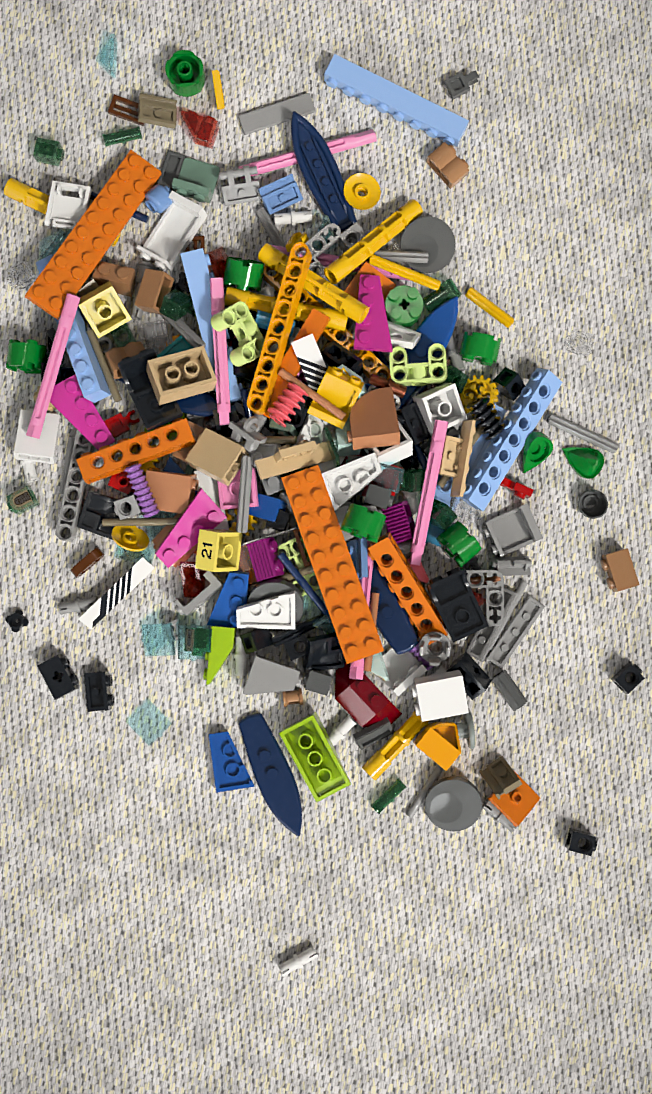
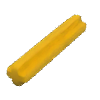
(489, 307)

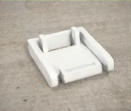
(66, 210)

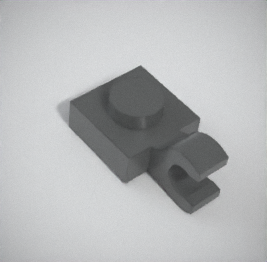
(459, 84)

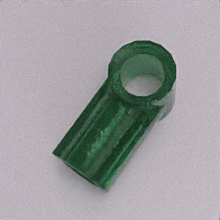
(445, 292)

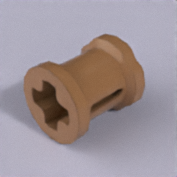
(292, 697)

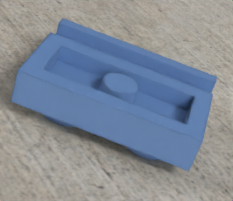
(280, 194)
(358, 553)

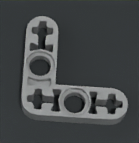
(316, 253)
(490, 588)

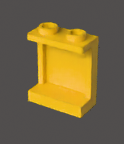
(340, 391)

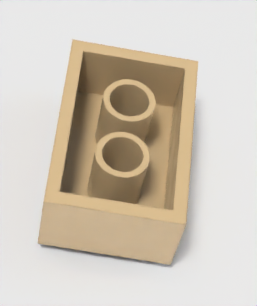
(181, 375)

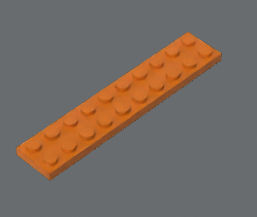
(93, 234)
(332, 564)

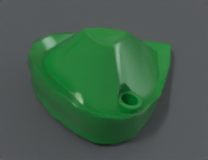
(536, 450)
(584, 461)

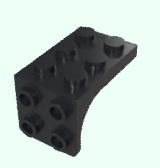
(141, 391)
(457, 604)

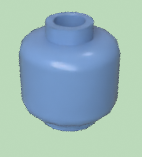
(158, 198)

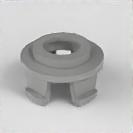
(434, 658)

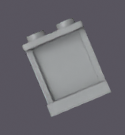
(512, 530)
(200, 599)

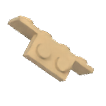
(456, 457)
(293, 458)

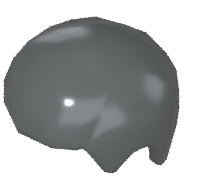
(595, 498)

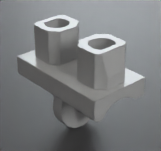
(247, 430)

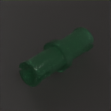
(122, 136)
(388, 796)

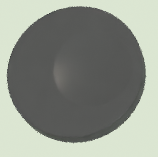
(429, 236)
(274, 587)
(453, 803)

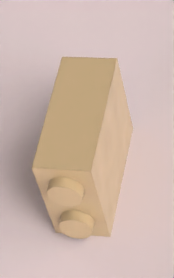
(216, 456)

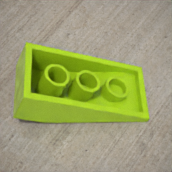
(315, 756)

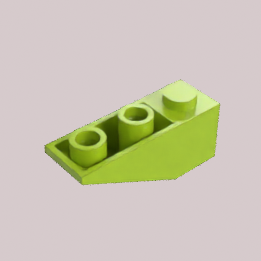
(221, 646)

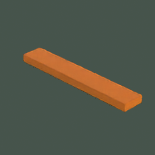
(315, 325)

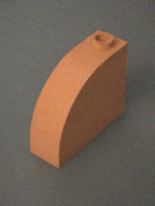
(374, 420)

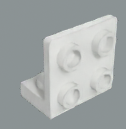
(402, 670)

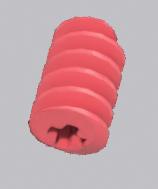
(287, 403)

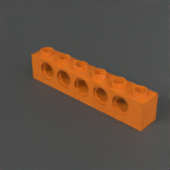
(88, 460)
(387, 545)

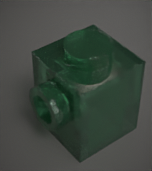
(48, 151)

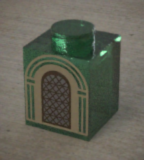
(22, 500)
(197, 641)

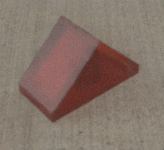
(218, 262)
(192, 579)

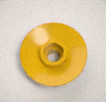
(362, 183)
(130, 538)

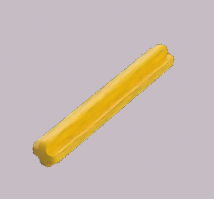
(404, 272)

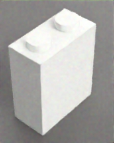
(36, 449)
(440, 695)

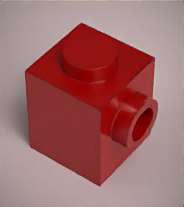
(121, 483)

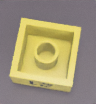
(104, 309)
(218, 550)

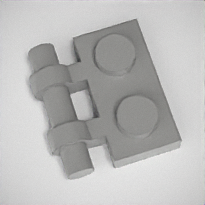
(240, 192)

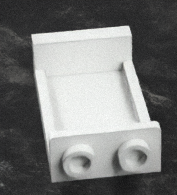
(173, 232)

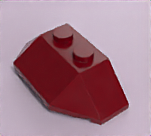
(363, 699)

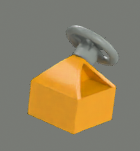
(442, 742)

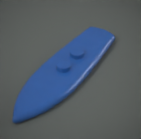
(434, 329)

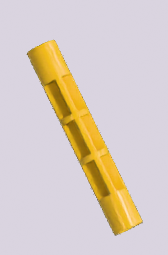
(30, 197)
(373, 241)
(317, 285)
(267, 304)
(382, 759)

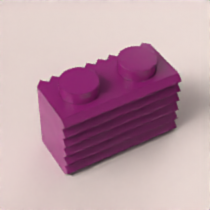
(400, 521)
(264, 559)

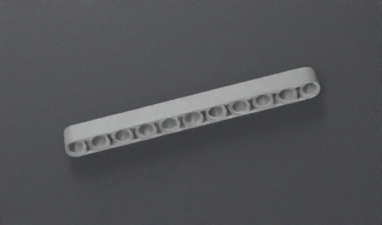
(72, 485)

